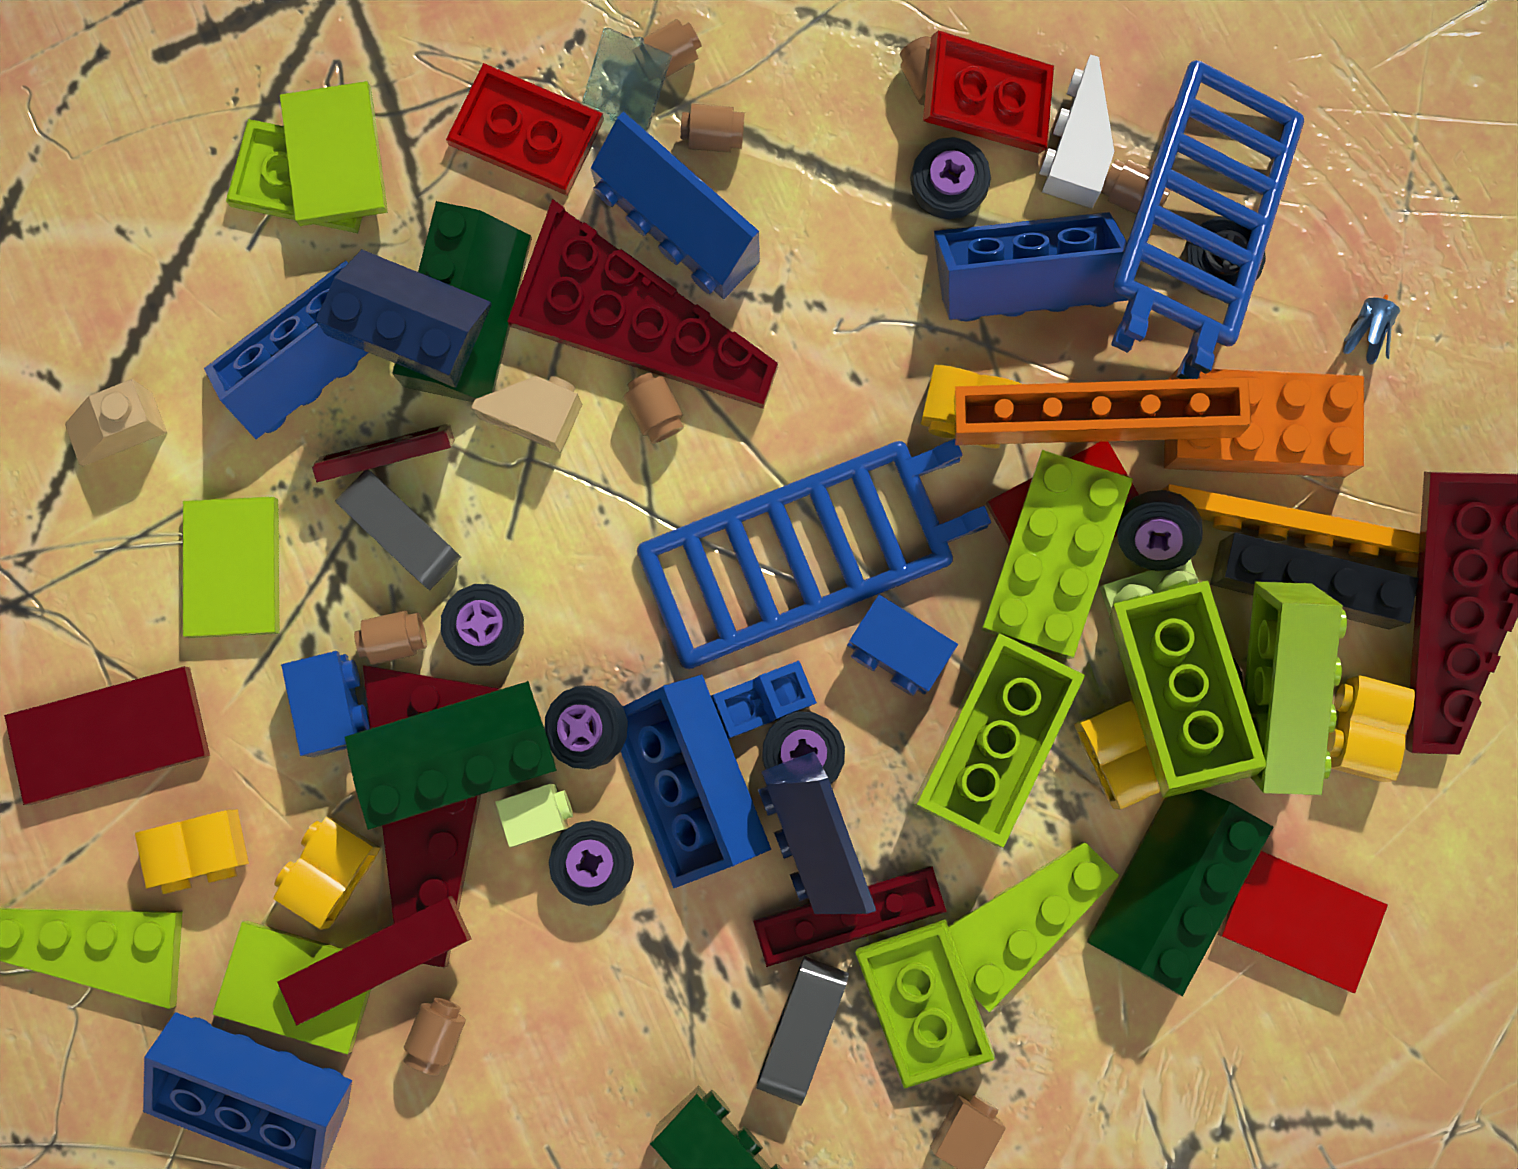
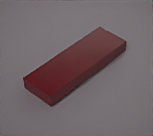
(383, 452)

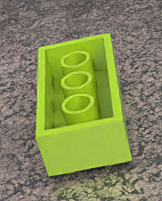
(1057, 554)
(1292, 683)
(1186, 689)
(998, 740)

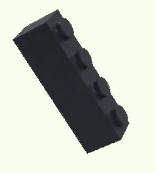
(1365, 591)

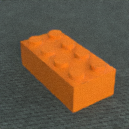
(1297, 428)

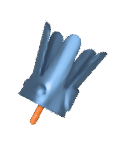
(1379, 316)

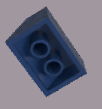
(403, 316)
(815, 837)

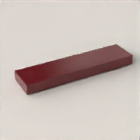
(896, 901)
(374, 960)

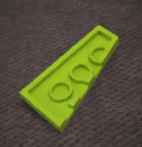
(1025, 921)
(103, 949)

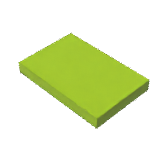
(333, 153)
(263, 176)
(231, 567)
(255, 999)
(925, 1004)

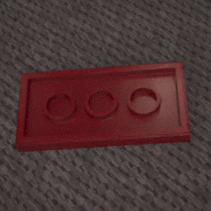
(106, 735)

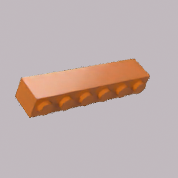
(1102, 411)

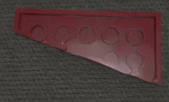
(617, 308)
(1461, 601)
(431, 849)

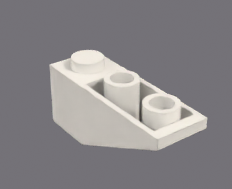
(1085, 143)

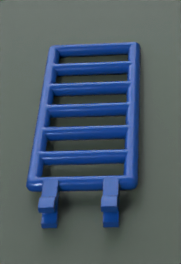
(1144, 299)
(814, 605)

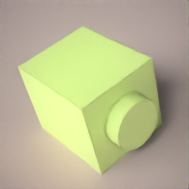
(534, 814)

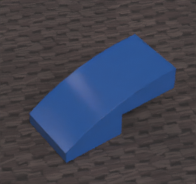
(763, 699)

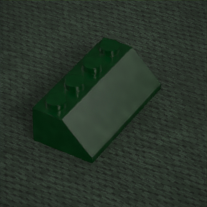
(485, 260)
(448, 755)
(1179, 887)
(703, 1137)

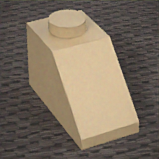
(533, 409)
(114, 421)

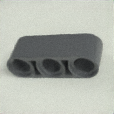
(398, 529)
(802, 1030)

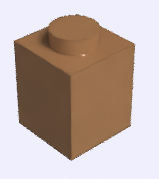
(968, 1134)

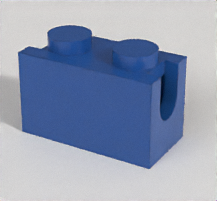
(901, 646)
(324, 702)

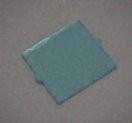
(626, 77)

